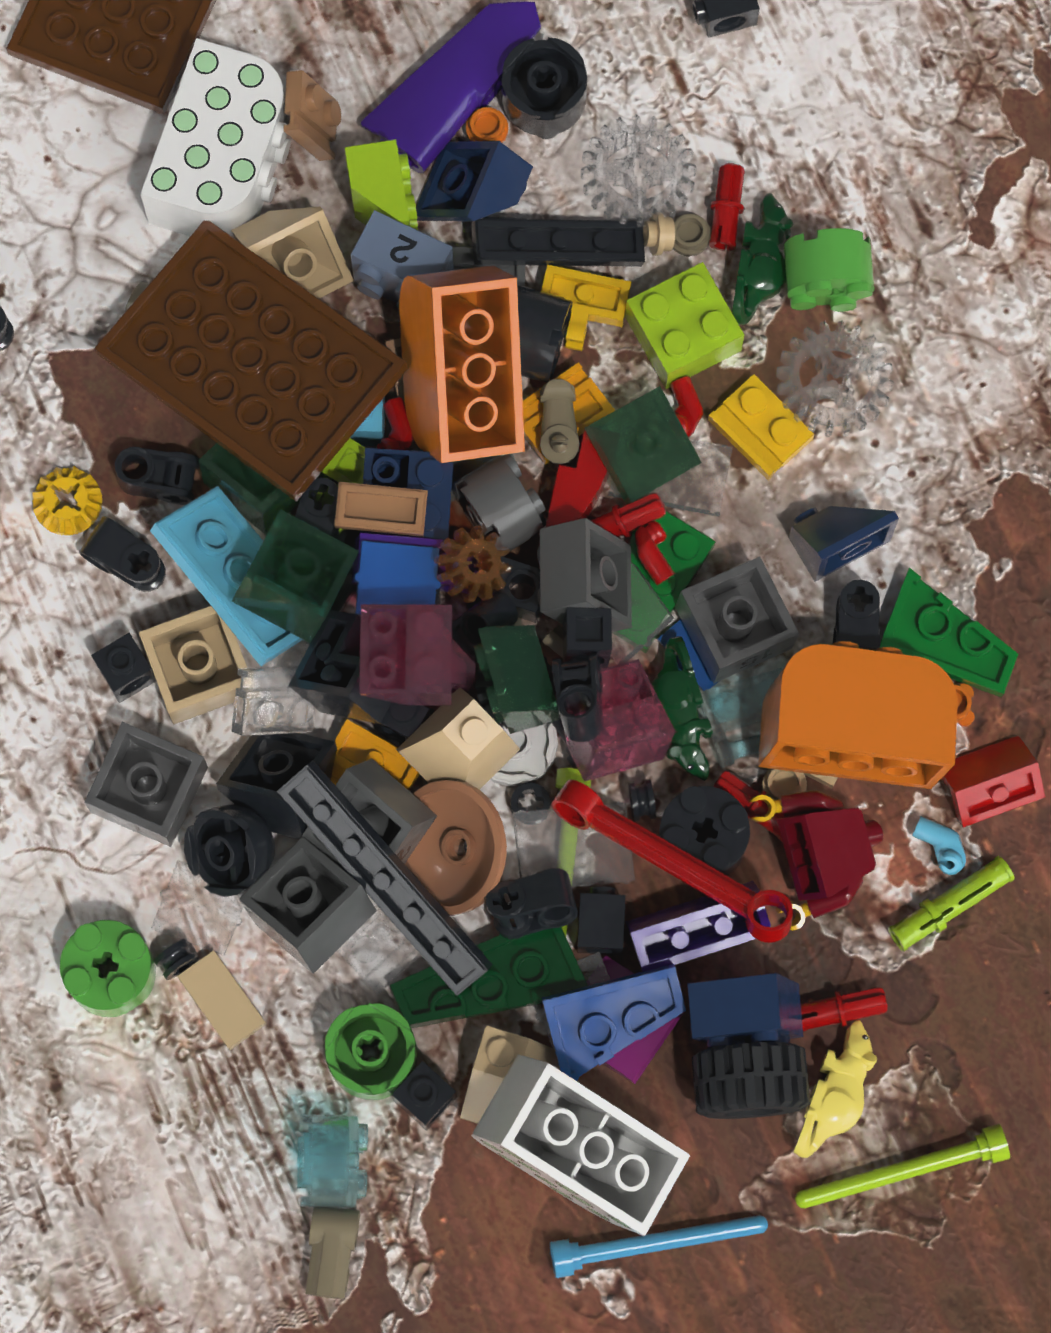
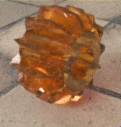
(489, 563)

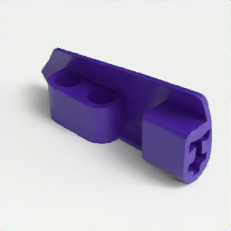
(452, 83)

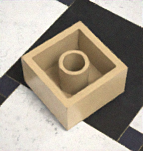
(194, 663)

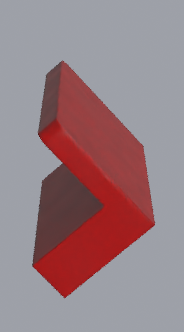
(994, 781)

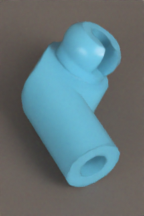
(946, 845)

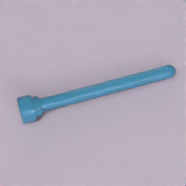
(570, 1256)

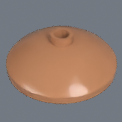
(439, 861)

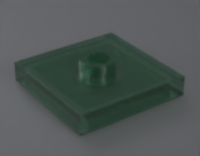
(643, 445)

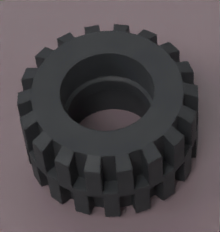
(750, 1080)

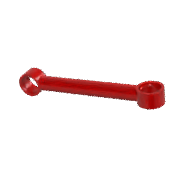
(584, 809)

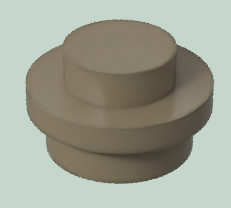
(691, 234)

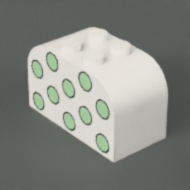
(218, 143)
(580, 1145)

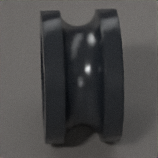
(539, 792)
(642, 800)
(176, 959)

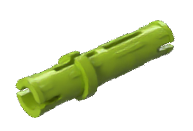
(937, 912)

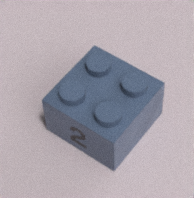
(393, 251)

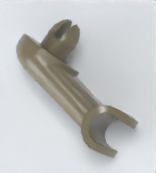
(559, 430)

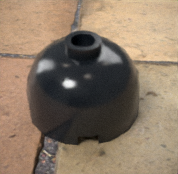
(229, 848)

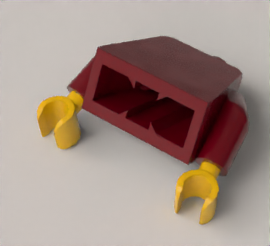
(824, 848)

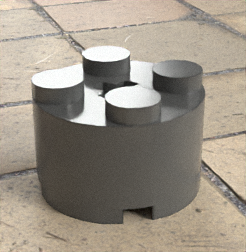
(501, 502)

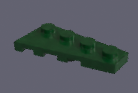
(519, 978)

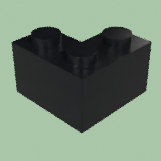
(331, 671)

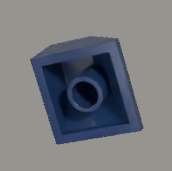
(473, 182)
(839, 536)

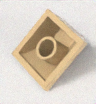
(298, 246)
(459, 744)
(492, 1063)

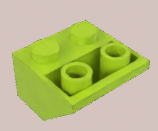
(381, 182)

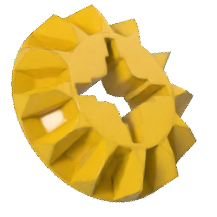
(67, 520)

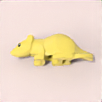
(840, 1098)

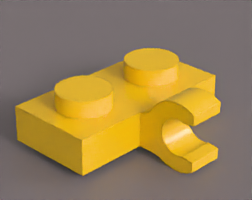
(593, 299)

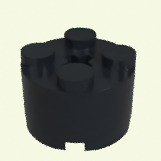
(541, 64)
(541, 331)
(712, 809)

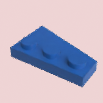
(608, 1016)

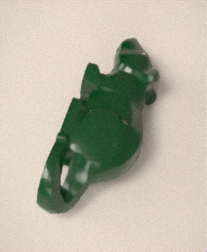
(763, 265)
(680, 699)

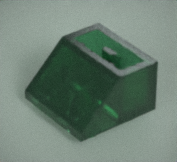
(520, 677)

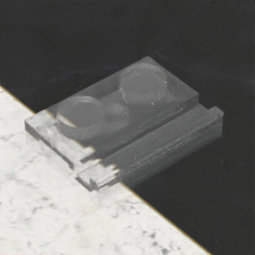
(269, 705)
(378, 951)

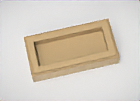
(221, 1000)

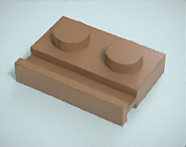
(312, 115)

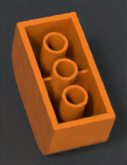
(462, 363)
(860, 716)

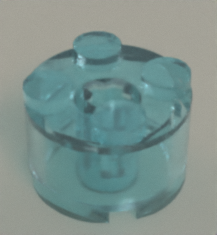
(331, 1161)

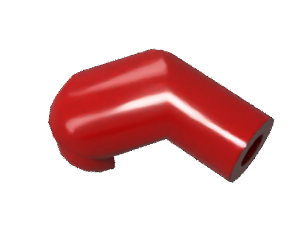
(689, 409)
(400, 435)
(649, 554)

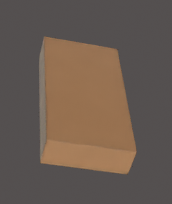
(381, 509)

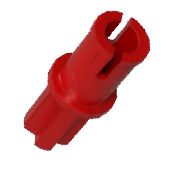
(727, 207)
(632, 516)
(743, 793)
(844, 1008)

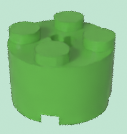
(829, 269)
(95, 945)
(365, 1026)

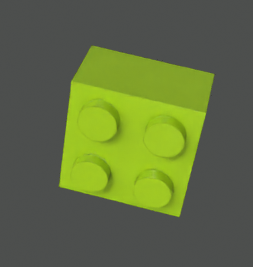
(684, 325)

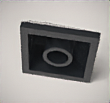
(266, 766)

